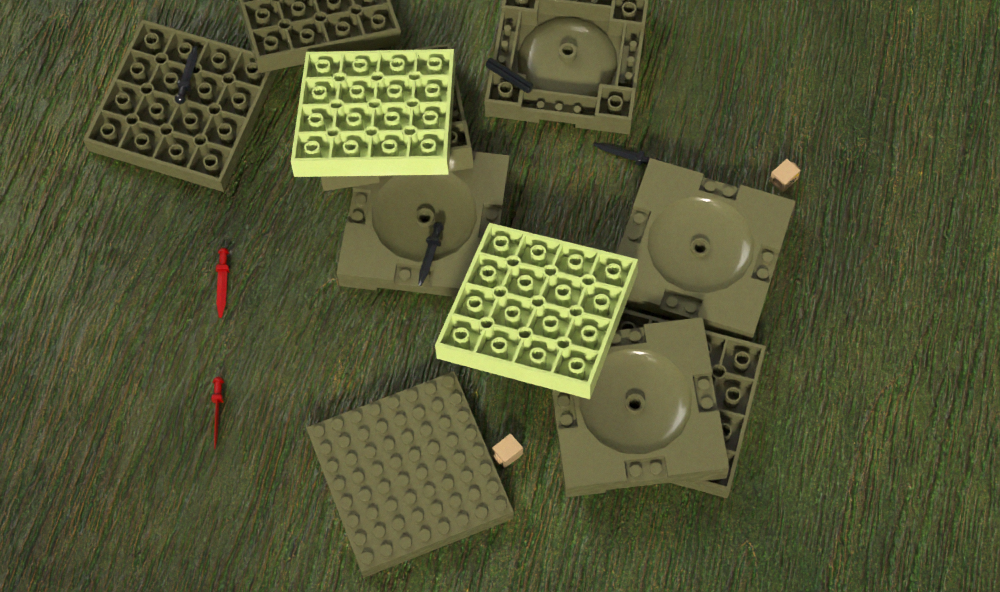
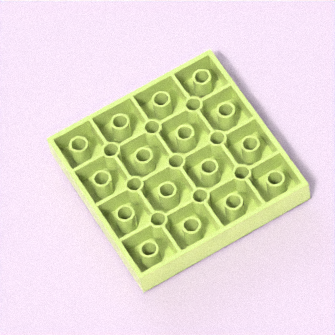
(375, 113)
(538, 310)

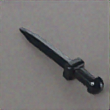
(184, 84)
(638, 157)
(432, 241)

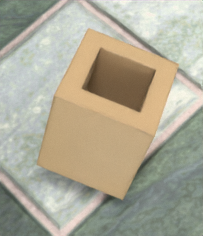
(785, 175)
(507, 451)

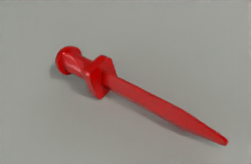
(222, 269)
(217, 398)

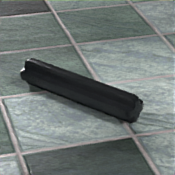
(509, 75)

